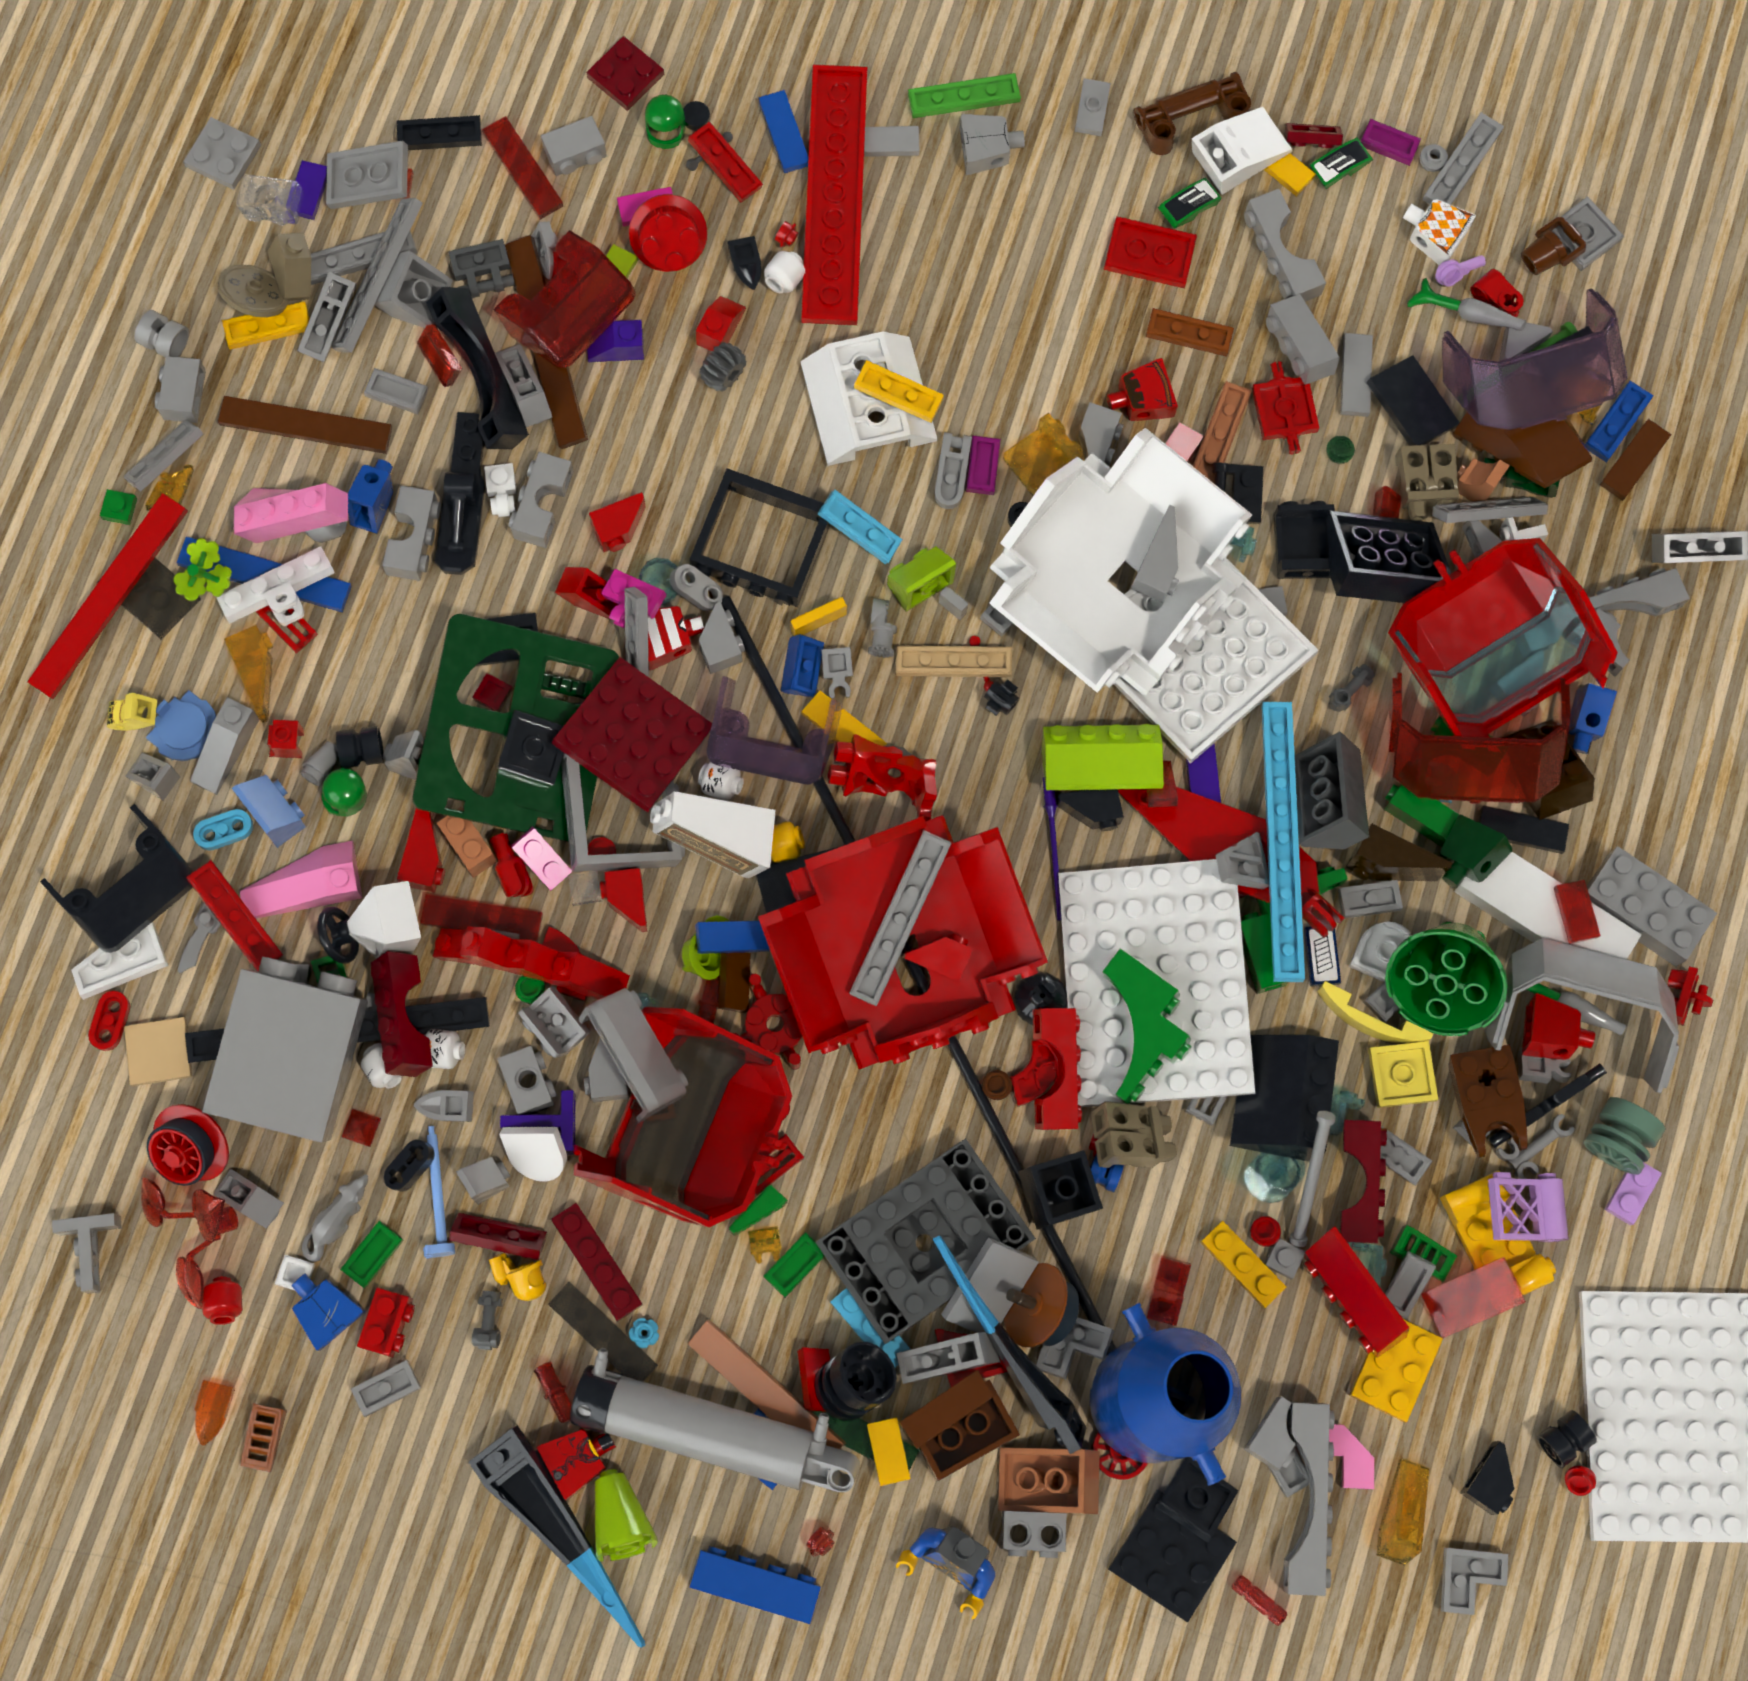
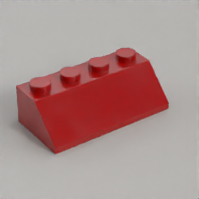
(1356, 1293)

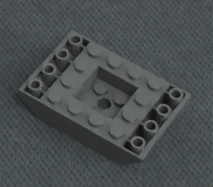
(878, 1248)

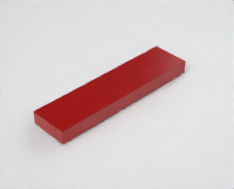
(233, 914)

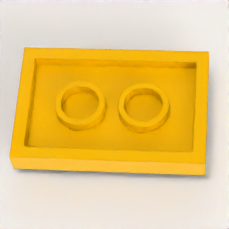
(1398, 1375)

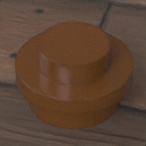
(997, 1085)

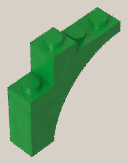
(1257, 934)
(1154, 1036)

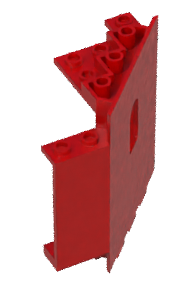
(838, 912)

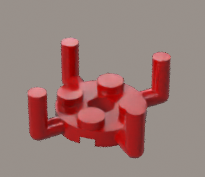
(760, 1012)

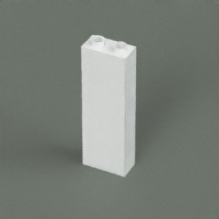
(1527, 903)

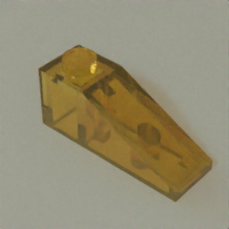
(254, 664)
(1404, 1514)

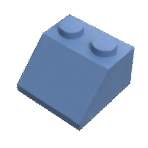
(270, 808)

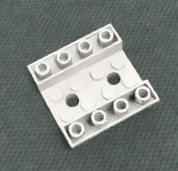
(844, 411)

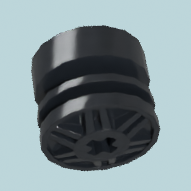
(855, 1381)

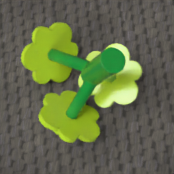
(192, 581)

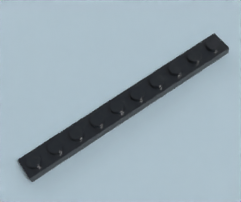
(441, 1016)

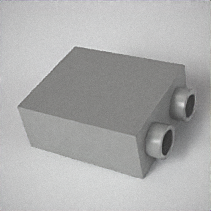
(286, 1051)

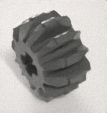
(723, 366)

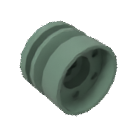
(1624, 1135)

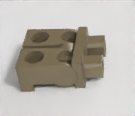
(1427, 477)
(1131, 1135)

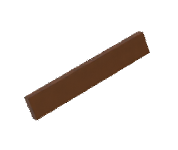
(305, 424)

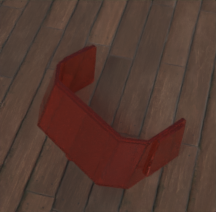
(1477, 766)

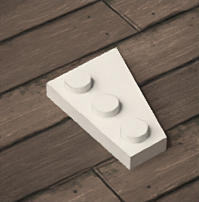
(107, 970)

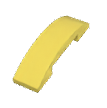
(1337, 1001)

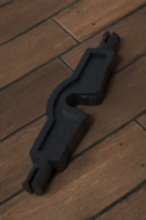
(1553, 1101)

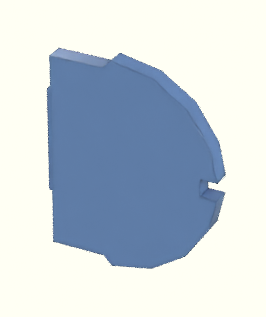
(182, 727)

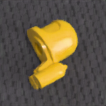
(524, 1279)

